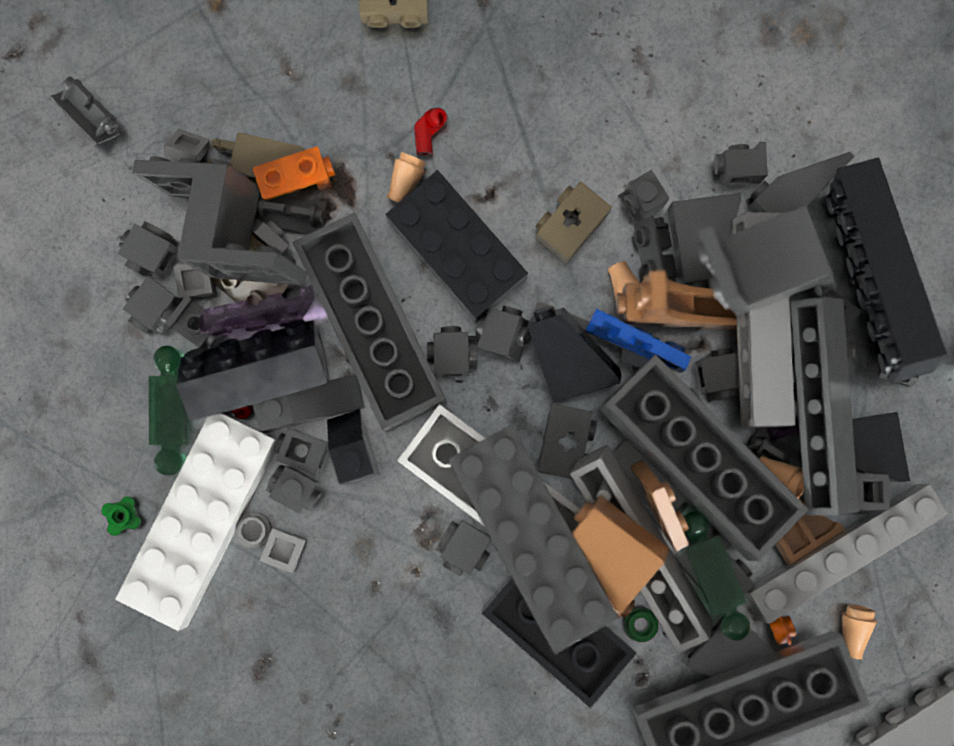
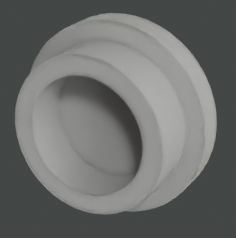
(253, 530)

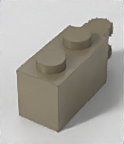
(253, 151)

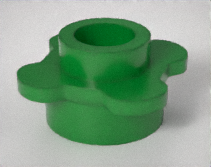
(130, 519)

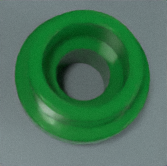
(641, 635)

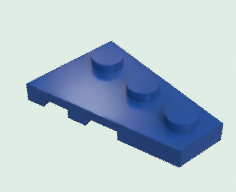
(637, 340)

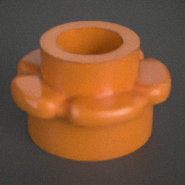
(783, 630)

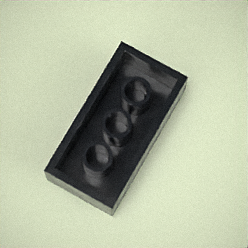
(456, 246)
(251, 369)
(583, 667)

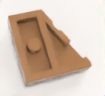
(659, 498)
(806, 536)

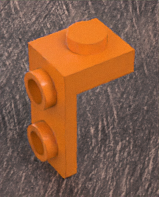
(294, 173)

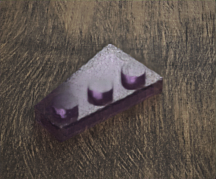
(269, 311)

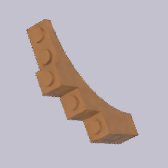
(673, 305)

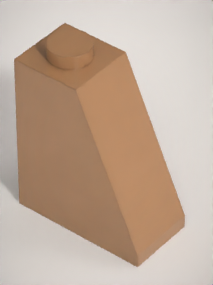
(617, 550)

